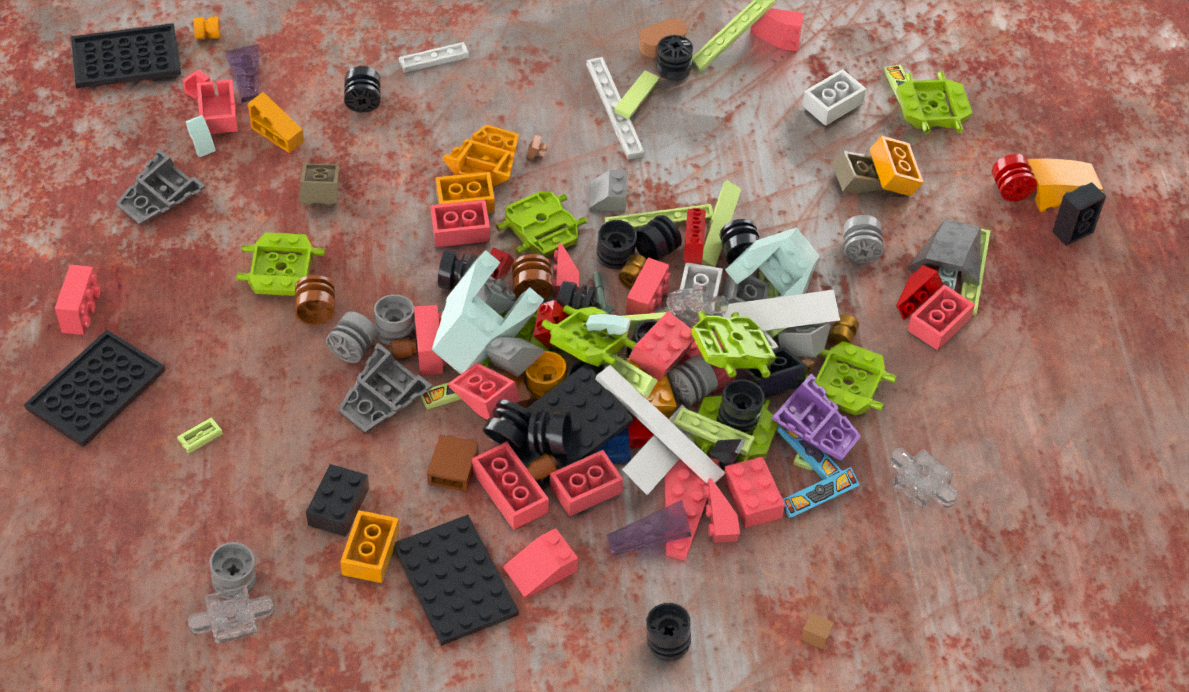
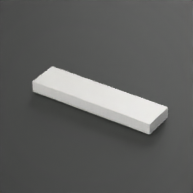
(433, 57)

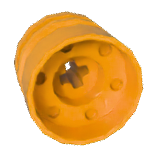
(545, 374)

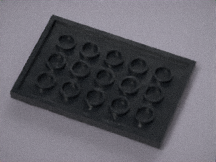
(125, 55)
(94, 388)
(594, 417)
(455, 580)

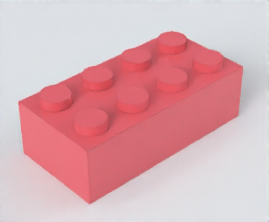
(510, 485)

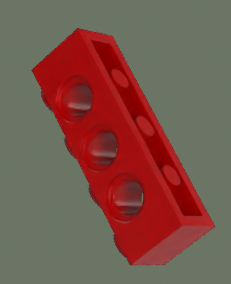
(694, 236)

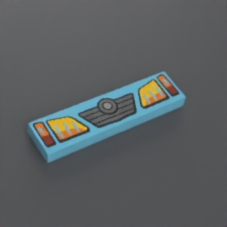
(818, 460)
(820, 492)

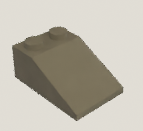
(856, 172)
(319, 184)

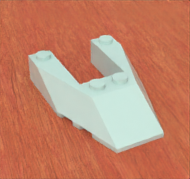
(783, 258)
(471, 324)

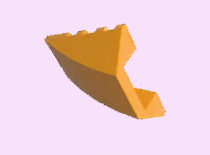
(487, 151)
(1058, 177)

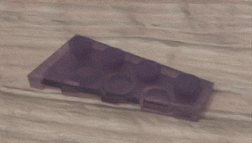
(245, 70)
(654, 529)

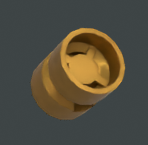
(631, 270)
(843, 330)

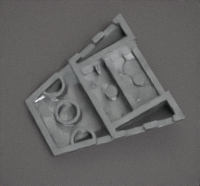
(157, 189)
(953, 247)
(381, 390)

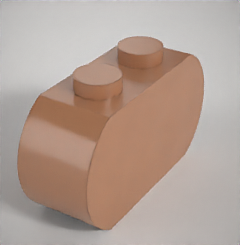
(651, 35)

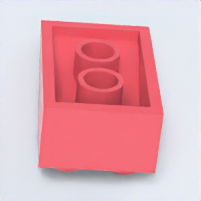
(779, 28)
(483, 388)
(541, 564)

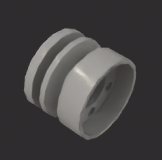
(863, 239)
(394, 318)
(351, 337)
(692, 381)
(232, 560)

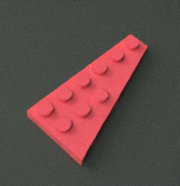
(685, 485)

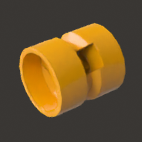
(206, 28)

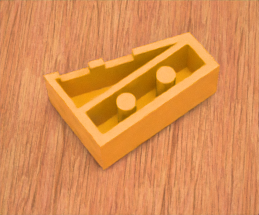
(274, 123)

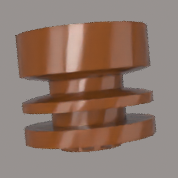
(532, 272)
(314, 299)

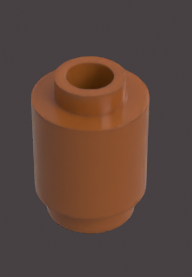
(402, 348)
(542, 467)

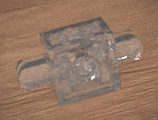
(691, 302)
(915, 484)
(230, 605)

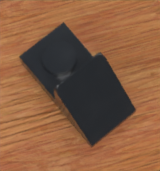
(727, 451)

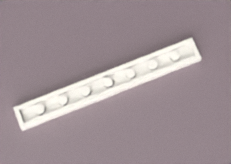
(610, 99)
(659, 425)

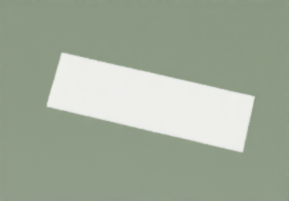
(789, 310)
(653, 461)

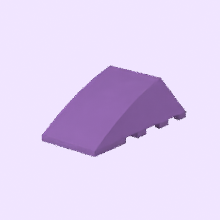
(817, 420)

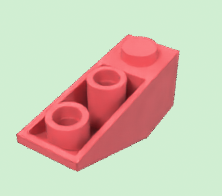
(564, 269)
(724, 519)

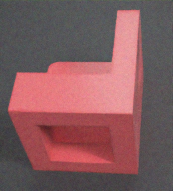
(191, 81)

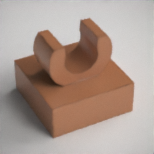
(536, 148)

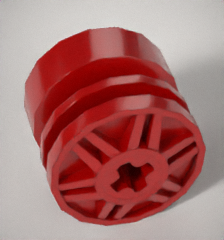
(1014, 177)

